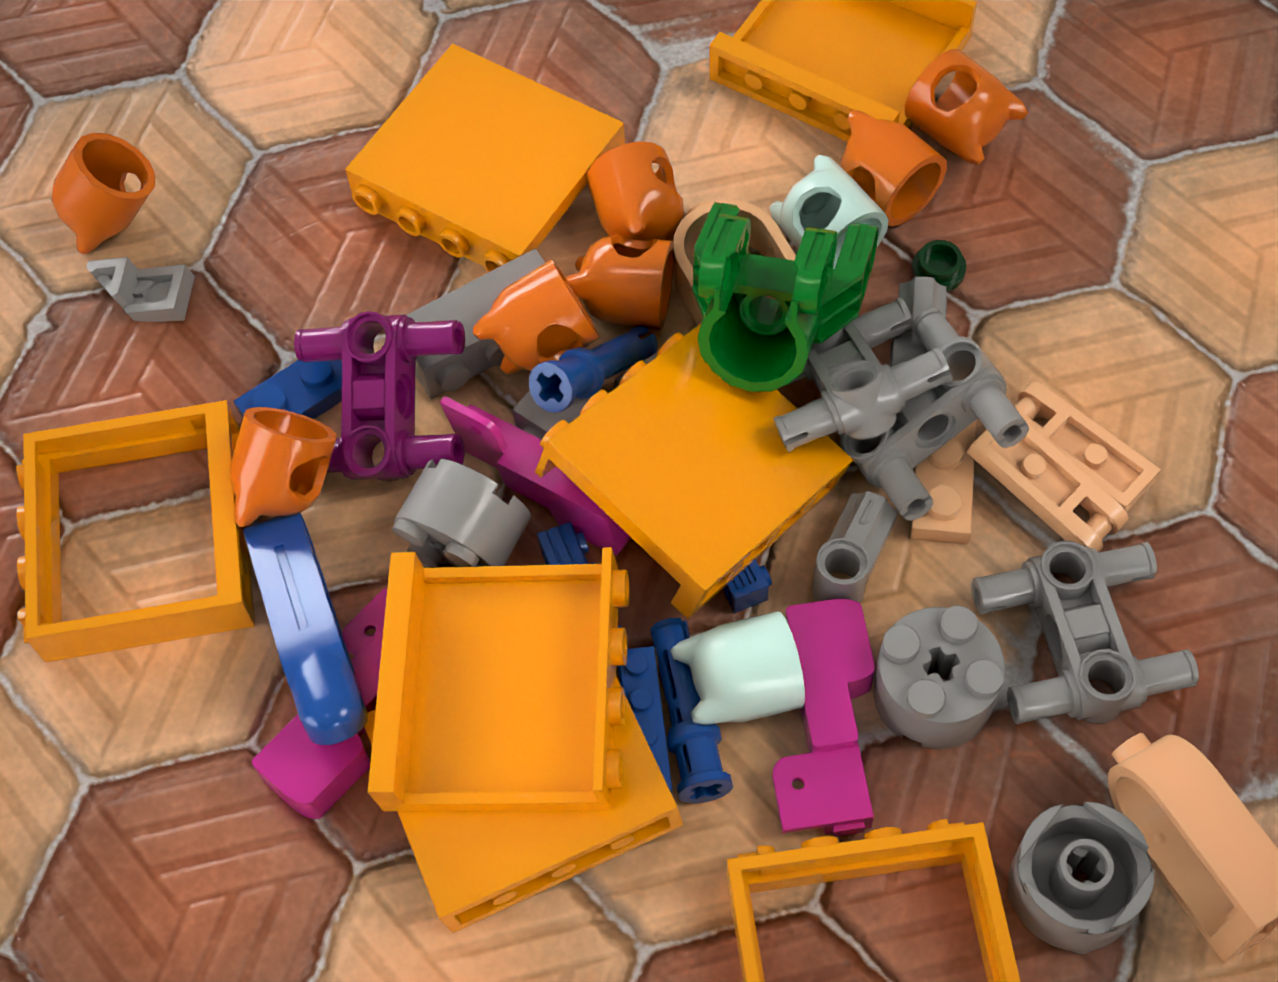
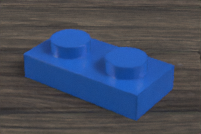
(299, 388)

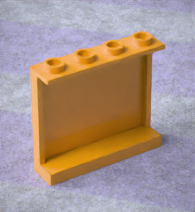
(838, 55)
(480, 159)
(692, 467)
(499, 687)
(498, 858)

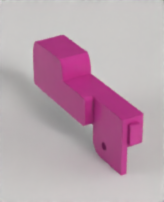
(516, 458)
(835, 669)
(317, 775)

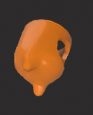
(968, 111)
(892, 166)
(92, 191)
(631, 196)
(626, 280)
(536, 320)
(278, 463)

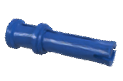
(583, 371)
(691, 742)

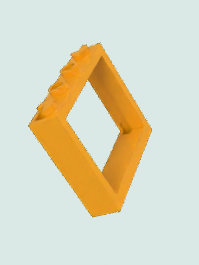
(39, 525)
(879, 853)

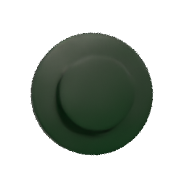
(942, 262)

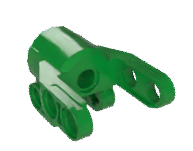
(764, 340)

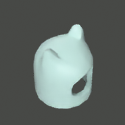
(827, 201)
(744, 670)

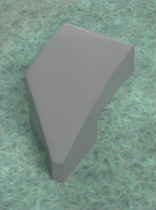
(146, 293)

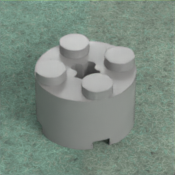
(459, 518)
(910, 672)
(1104, 848)

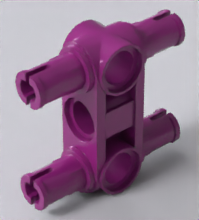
(381, 392)

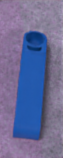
(306, 629)

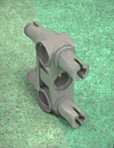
(854, 387)
(937, 417)
(1083, 633)

